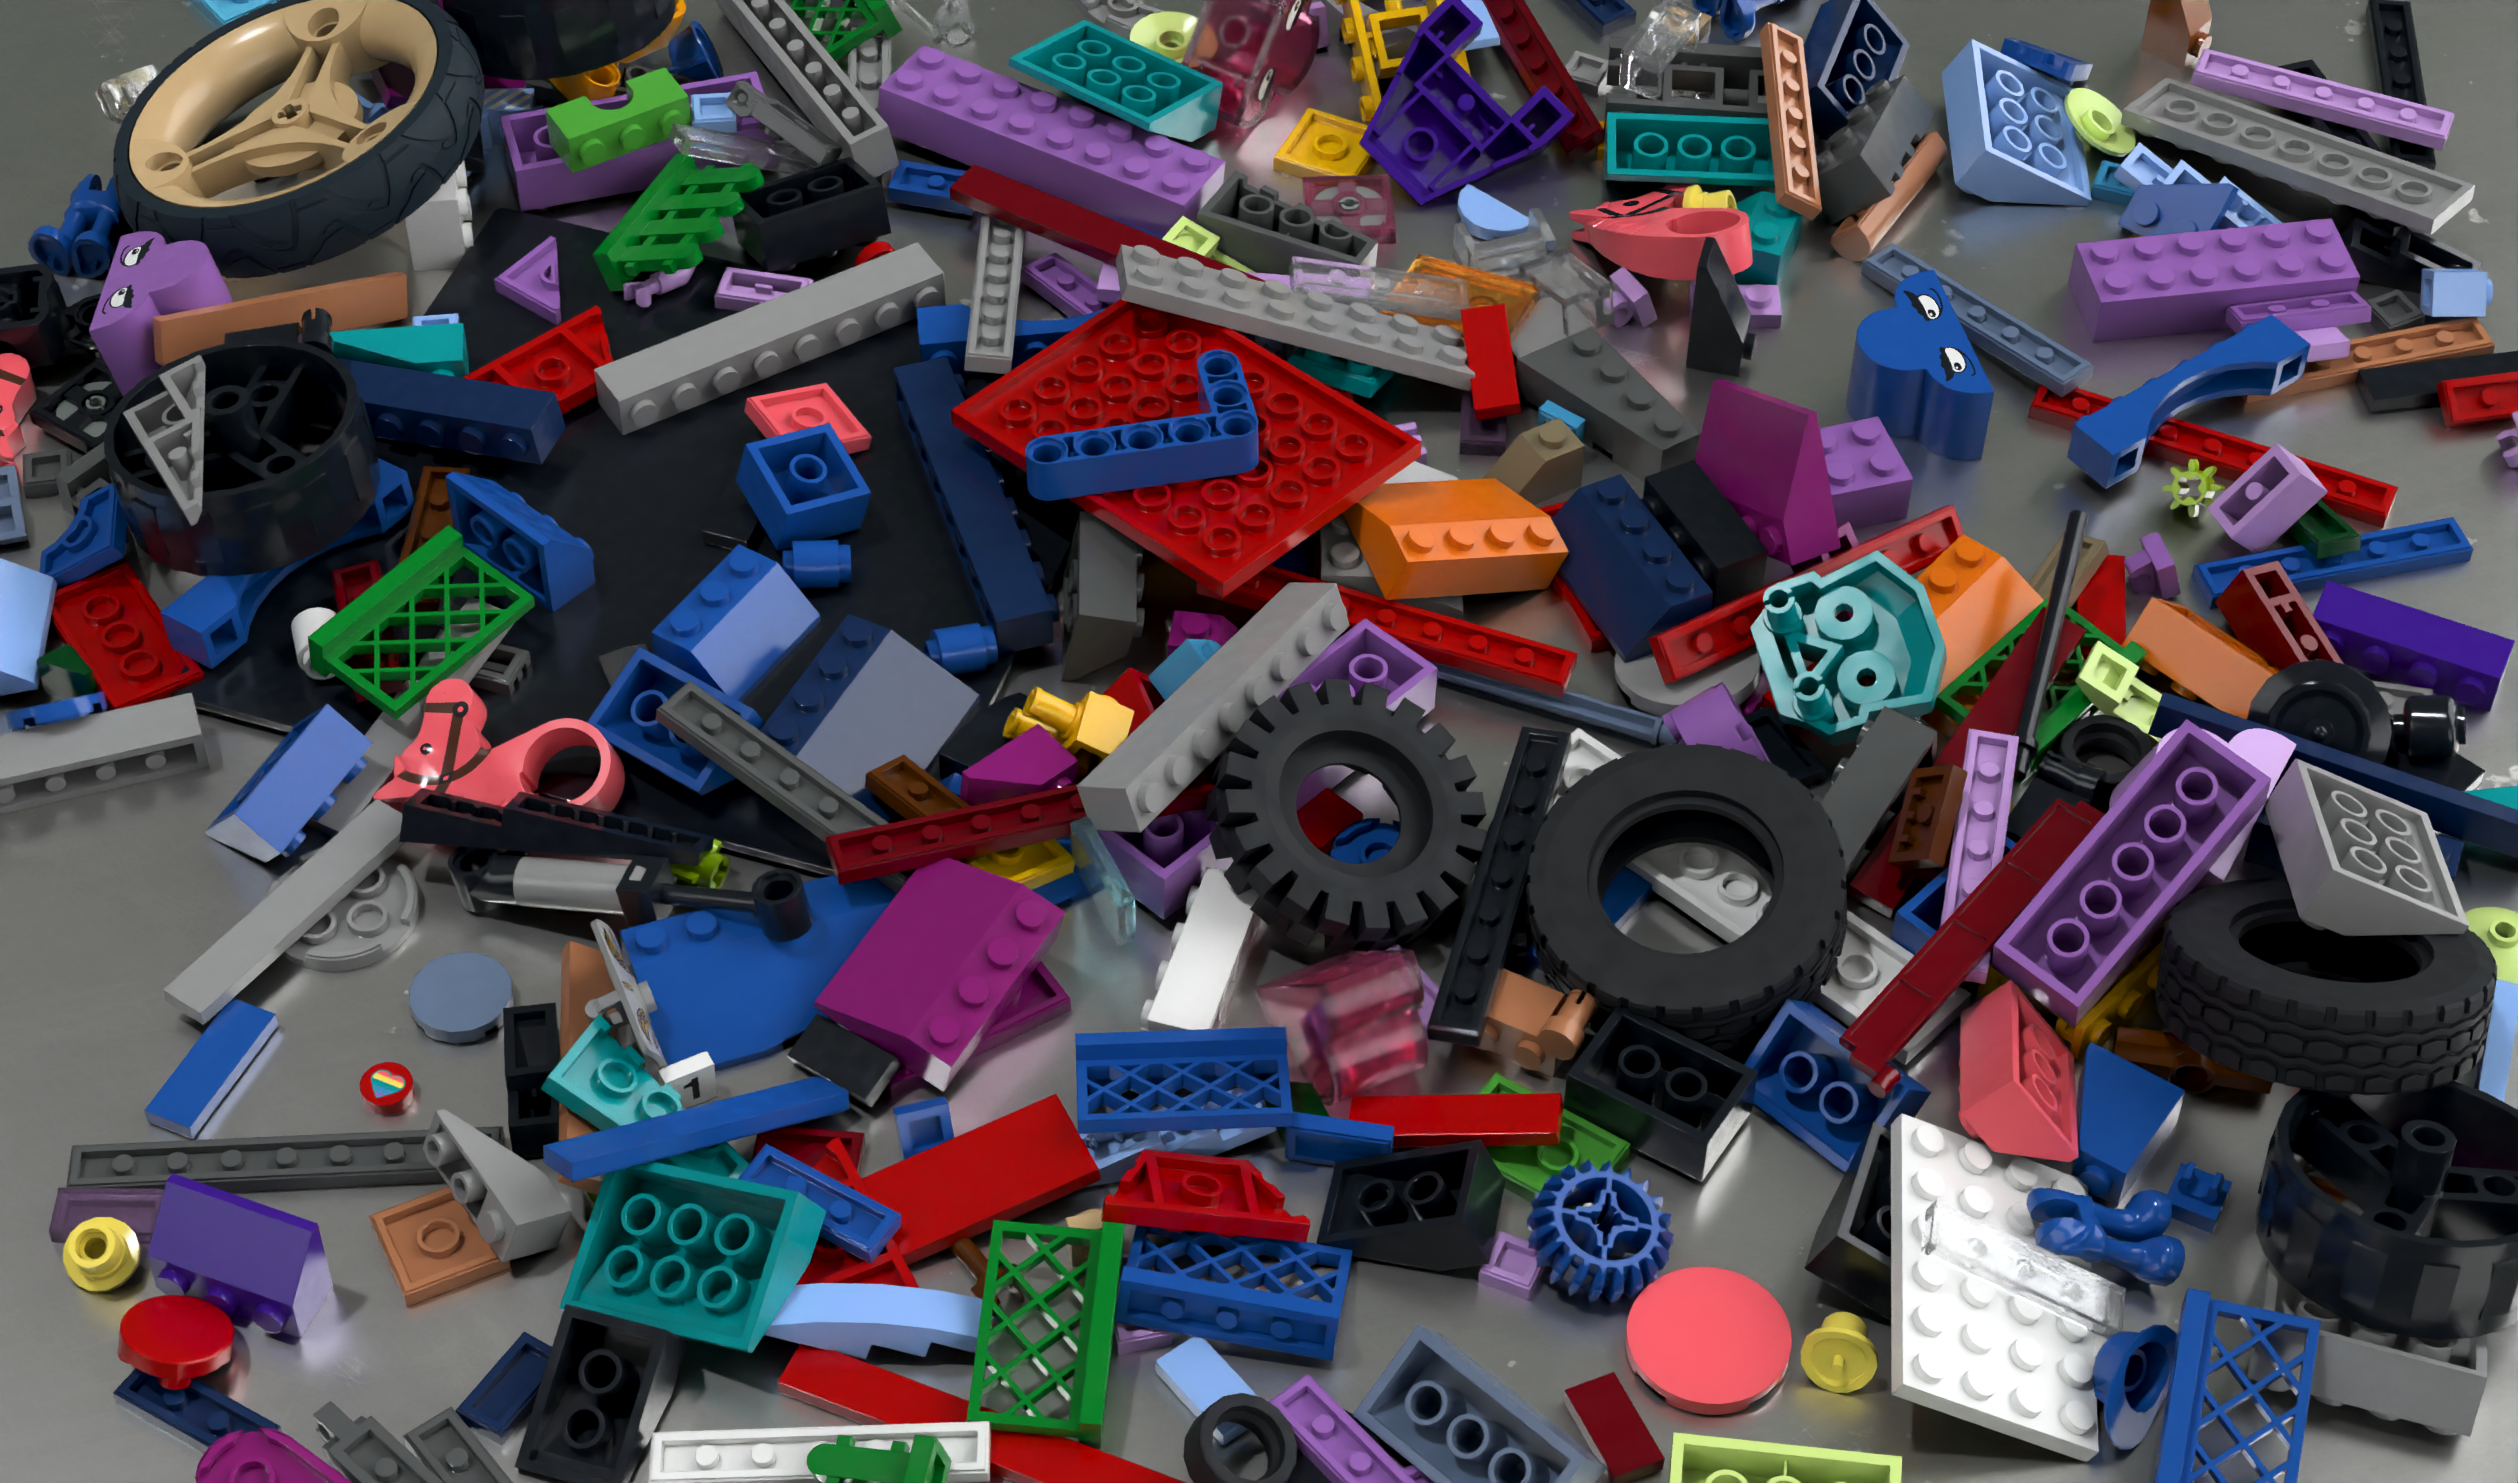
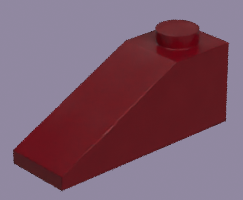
(2273, 617)

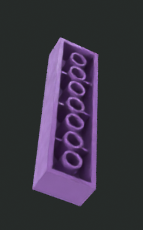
(1047, 142)
(1177, 848)

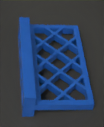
(1169, 1060)
(1230, 1307)
(2188, 1390)

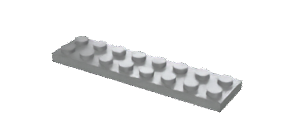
(2298, 156)
(1279, 314)

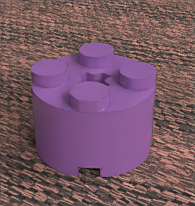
(1713, 720)

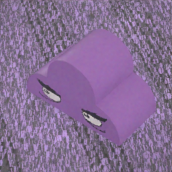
(148, 282)

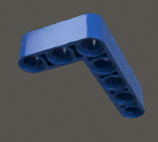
(1156, 451)

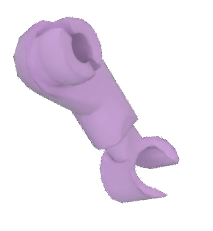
(658, 283)

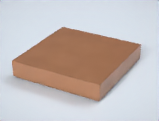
(433, 1246)

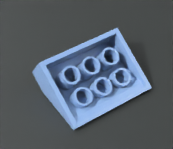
(2011, 131)

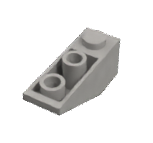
(500, 1191)

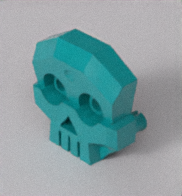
(1886, 638)

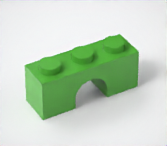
(593, 135)

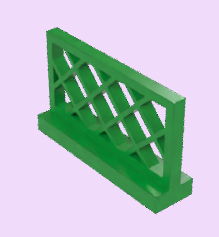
(876, 13)
(388, 605)
(2061, 714)
(1095, 1332)

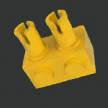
(1084, 729)

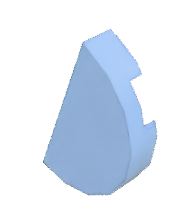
(1487, 216)

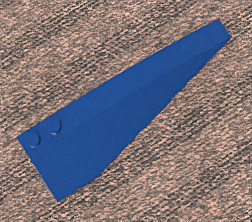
(744, 995)

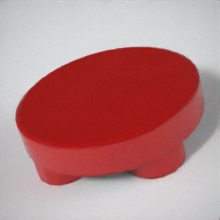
(175, 1339)

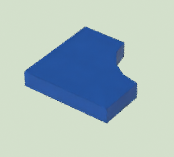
(90, 542)

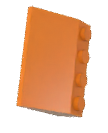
(1455, 539)
(1975, 605)

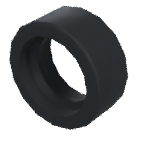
(2106, 734)
(1255, 1415)

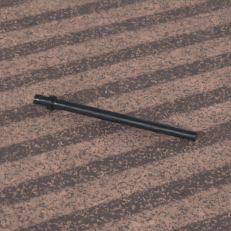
(2048, 642)

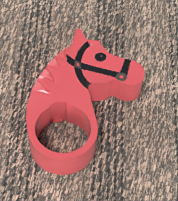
(1661, 236)

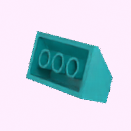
(1687, 149)

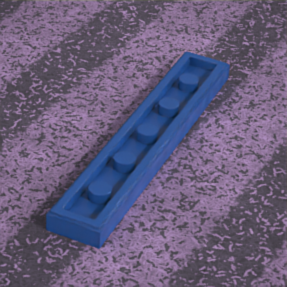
(2380, 555)
(695, 1128)

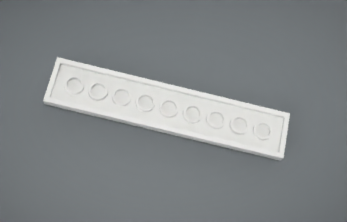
(1732, 896)

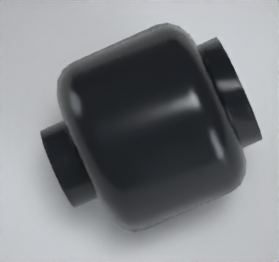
(2431, 727)

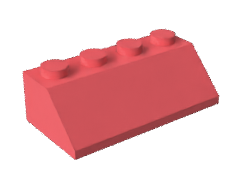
(2016, 1079)

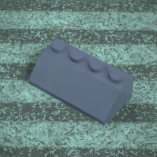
(1465, 1422)

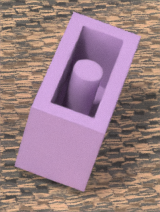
(2267, 499)

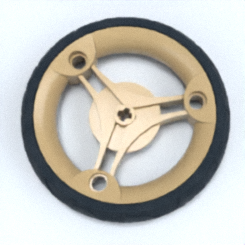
(311, 123)

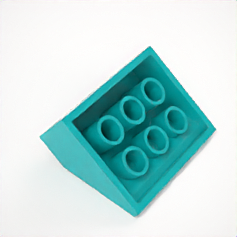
(1125, 80)
(693, 1253)

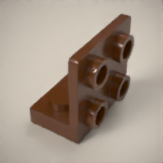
(1928, 821)

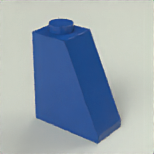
(2120, 1121)

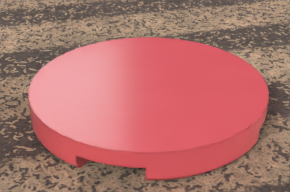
(1708, 1340)

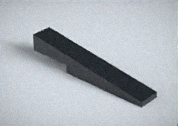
(544, 826)

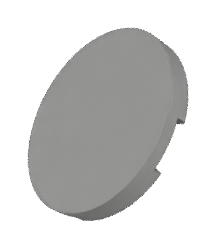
(1647, 690)
(363, 924)

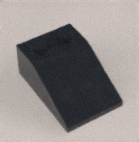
(1416, 1206)
(1855, 1233)
(599, 1397)

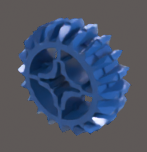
(1576, 1246)

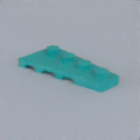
(614, 1089)

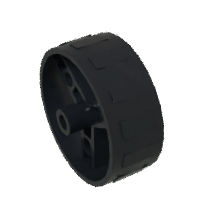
(557, 35)
(259, 494)
(2435, 1200)

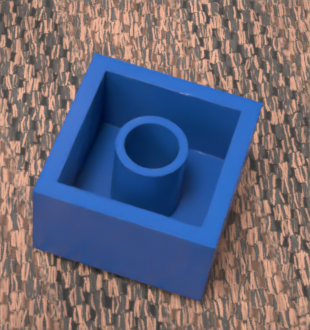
(803, 486)

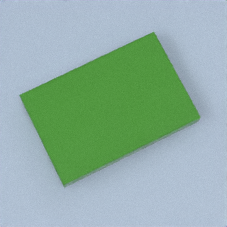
(1530, 1166)

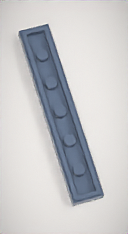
(1989, 325)

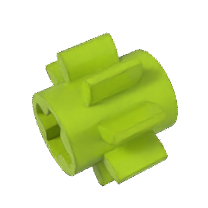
(2180, 487)
(708, 873)

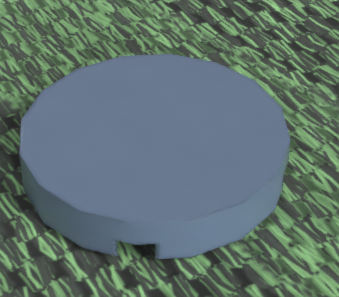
(460, 996)

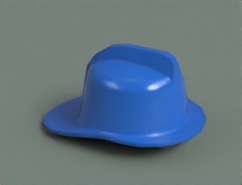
(694, 54)
(2133, 1380)

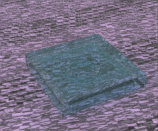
(1103, 880)

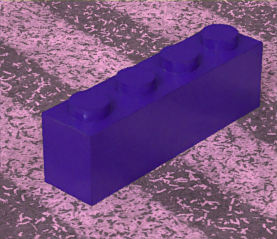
(2413, 645)

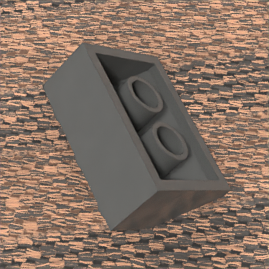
(1099, 597)

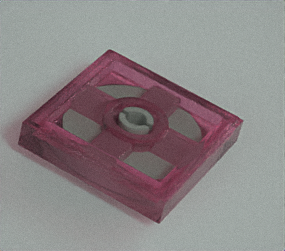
(1354, 201)

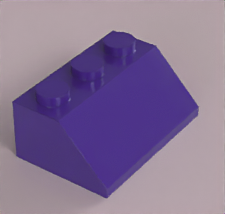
(239, 1256)

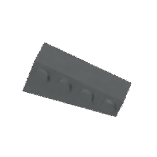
(1871, 148)
(1268, 232)
(1618, 403)
(1874, 781)

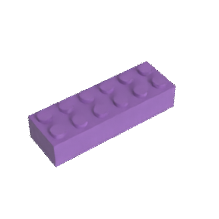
(546, 181)
(2191, 277)
(2130, 873)

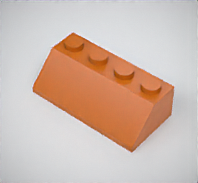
(2199, 657)

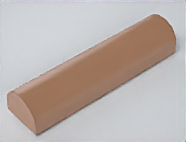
(1866, 228)

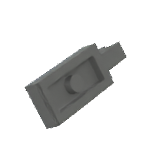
(783, 123)
(367, 1451)

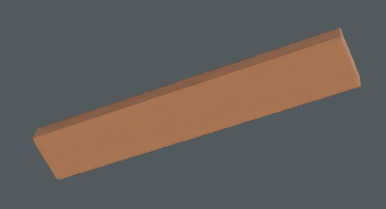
(1790, 121)
(349, 303)
(2412, 345)
(582, 979)

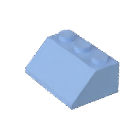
(24, 625)

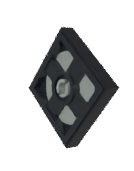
(80, 408)

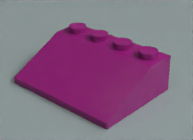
(1770, 470)
(941, 966)

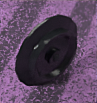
(2327, 706)

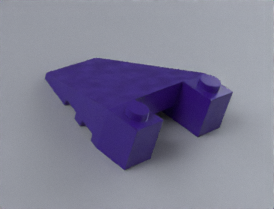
(1442, 126)

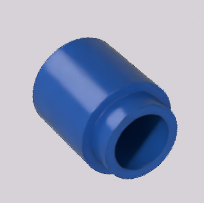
(817, 563)
(962, 648)

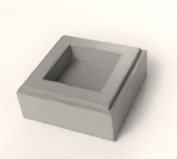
(1588, 72)

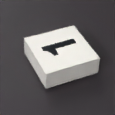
(692, 1079)

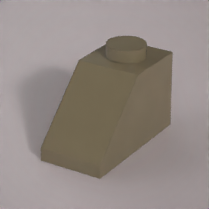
(1541, 462)

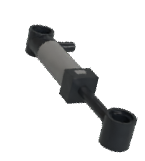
(637, 891)

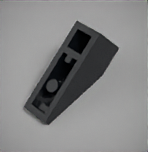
(1719, 318)

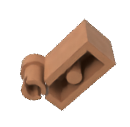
(1536, 1023)

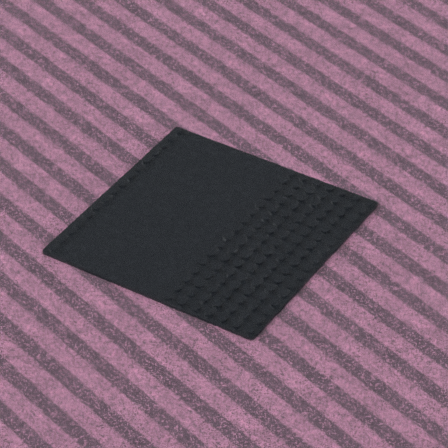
(644, 516)

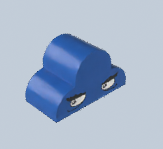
(1921, 373)

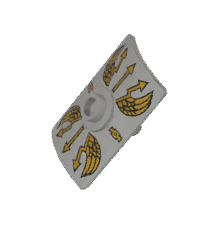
(632, 999)

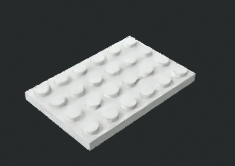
(1963, 1340)

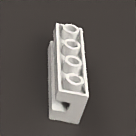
(1205, 958)

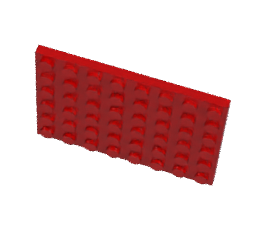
(1142, 367)

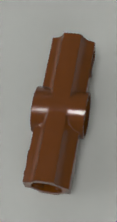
(2184, 1067)

